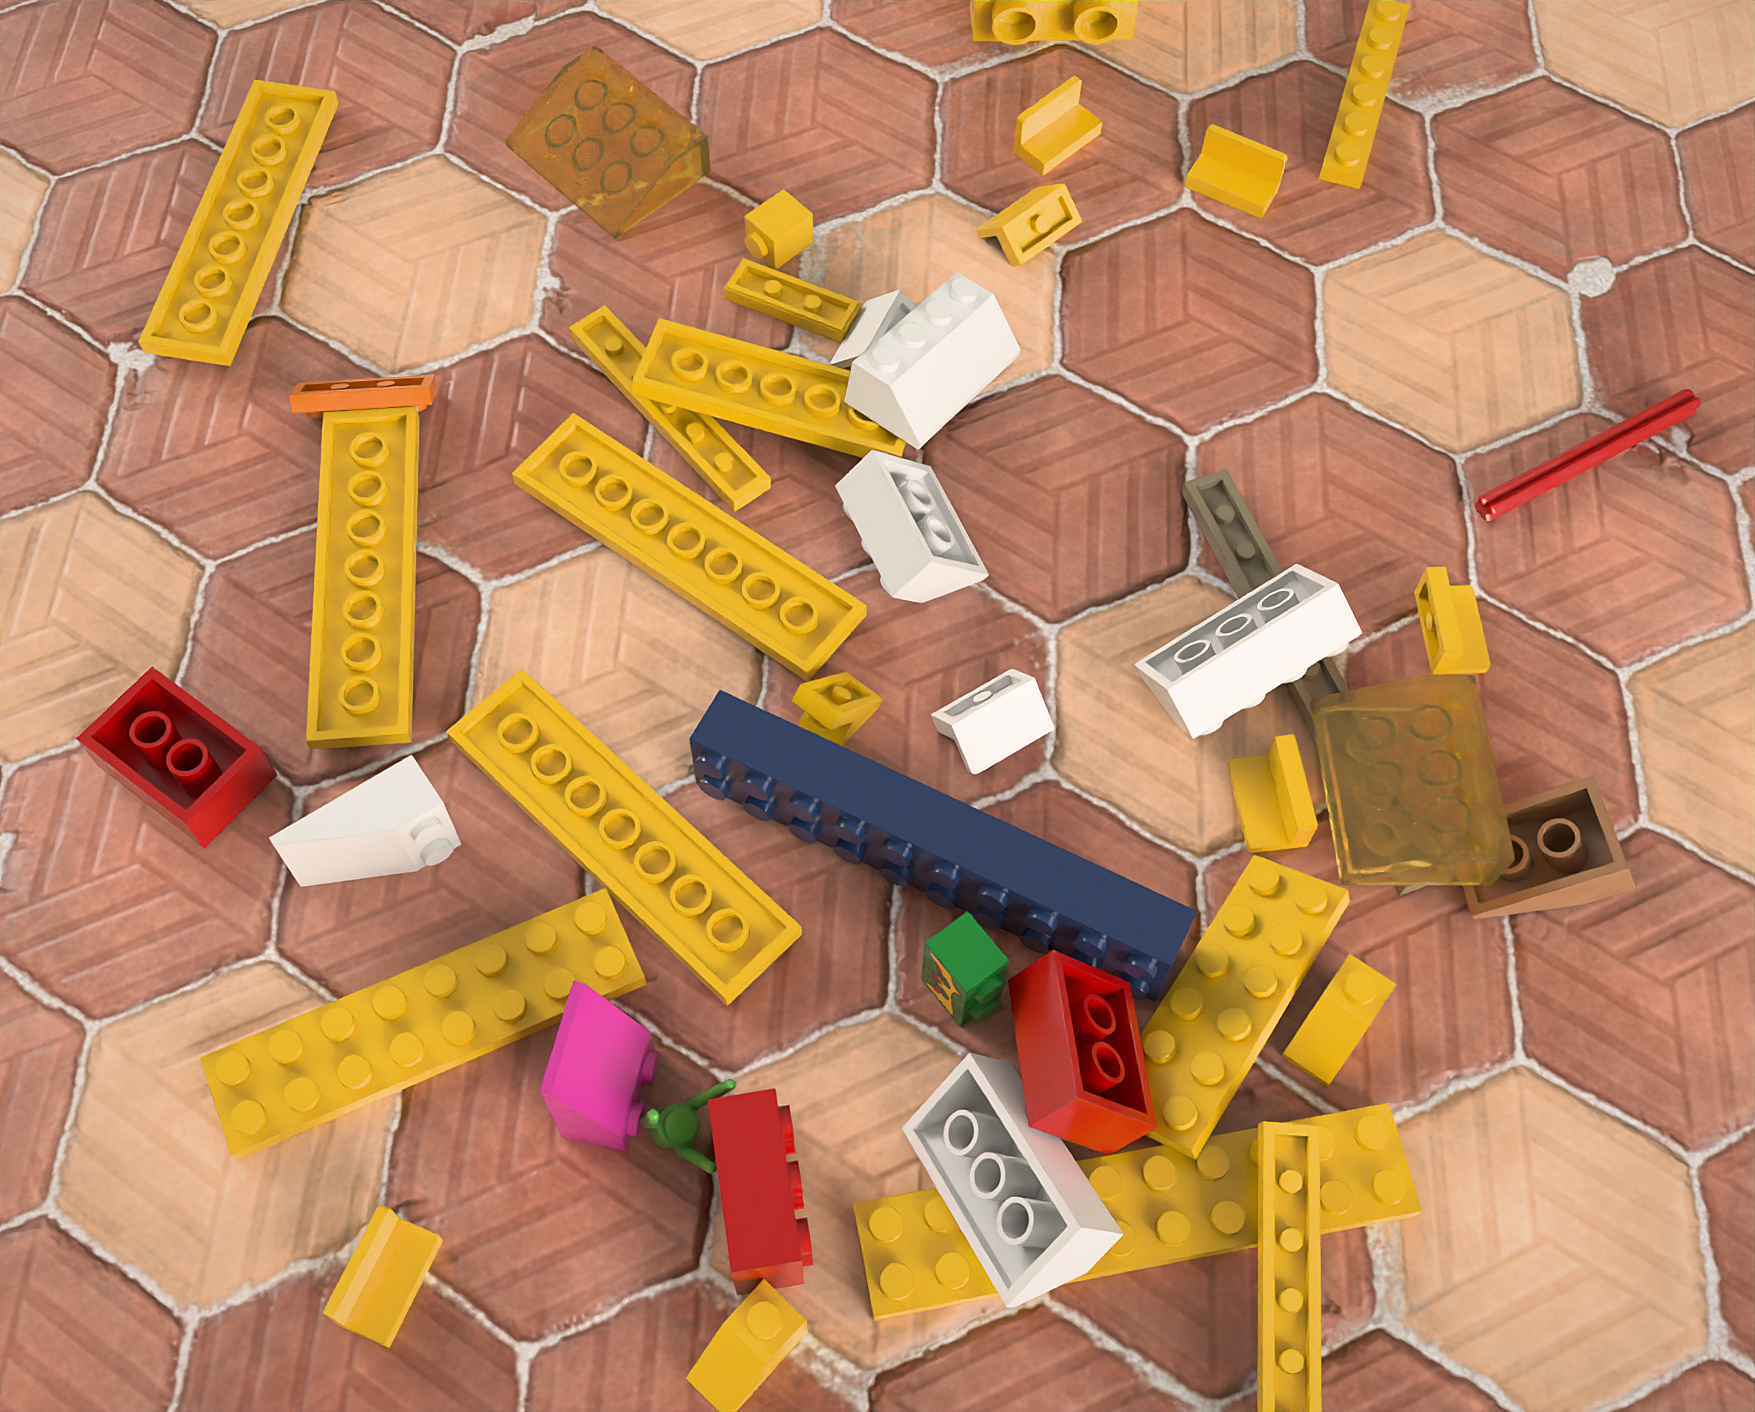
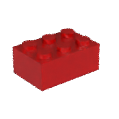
(177, 756)
(1080, 1054)
(760, 1190)

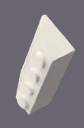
(933, 361)
(1249, 649)
(1009, 1184)

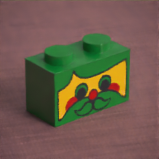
(964, 970)

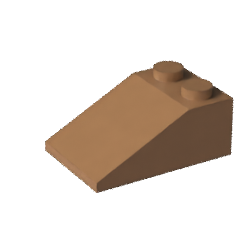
(1561, 854)

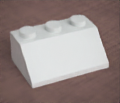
(909, 528)

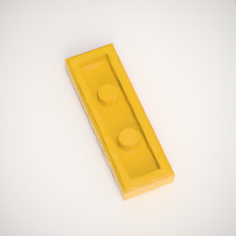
(792, 300)

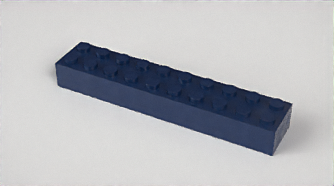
(938, 845)

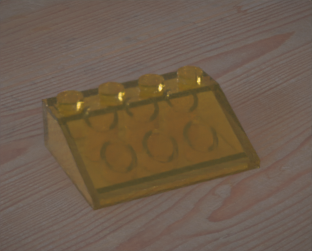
(609, 143)
(1412, 783)

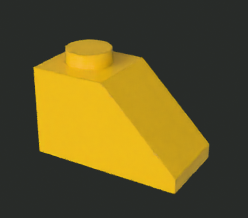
(1338, 1020)
(747, 1348)

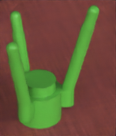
(678, 1125)

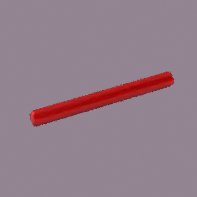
(1586, 455)

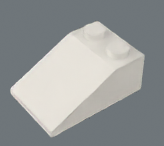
(371, 831)

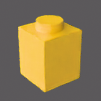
(778, 229)

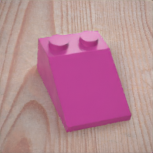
(598, 1071)

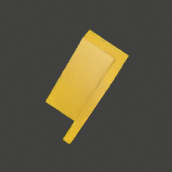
(1054, 128)
(1237, 171)
(1033, 222)
(1450, 625)
(1273, 797)
(382, 1277)

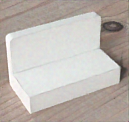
(871, 324)
(995, 719)

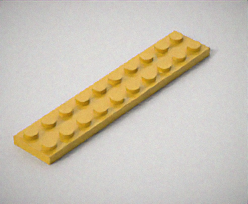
(1159, 1199)

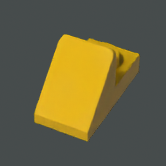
(835, 706)

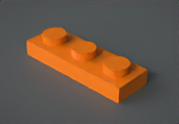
(363, 394)

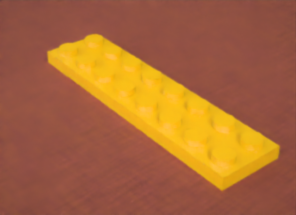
(239, 224)
(691, 546)
(364, 580)
(625, 836)
(417, 1024)

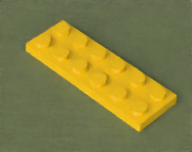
(757, 389)
(1233, 996)

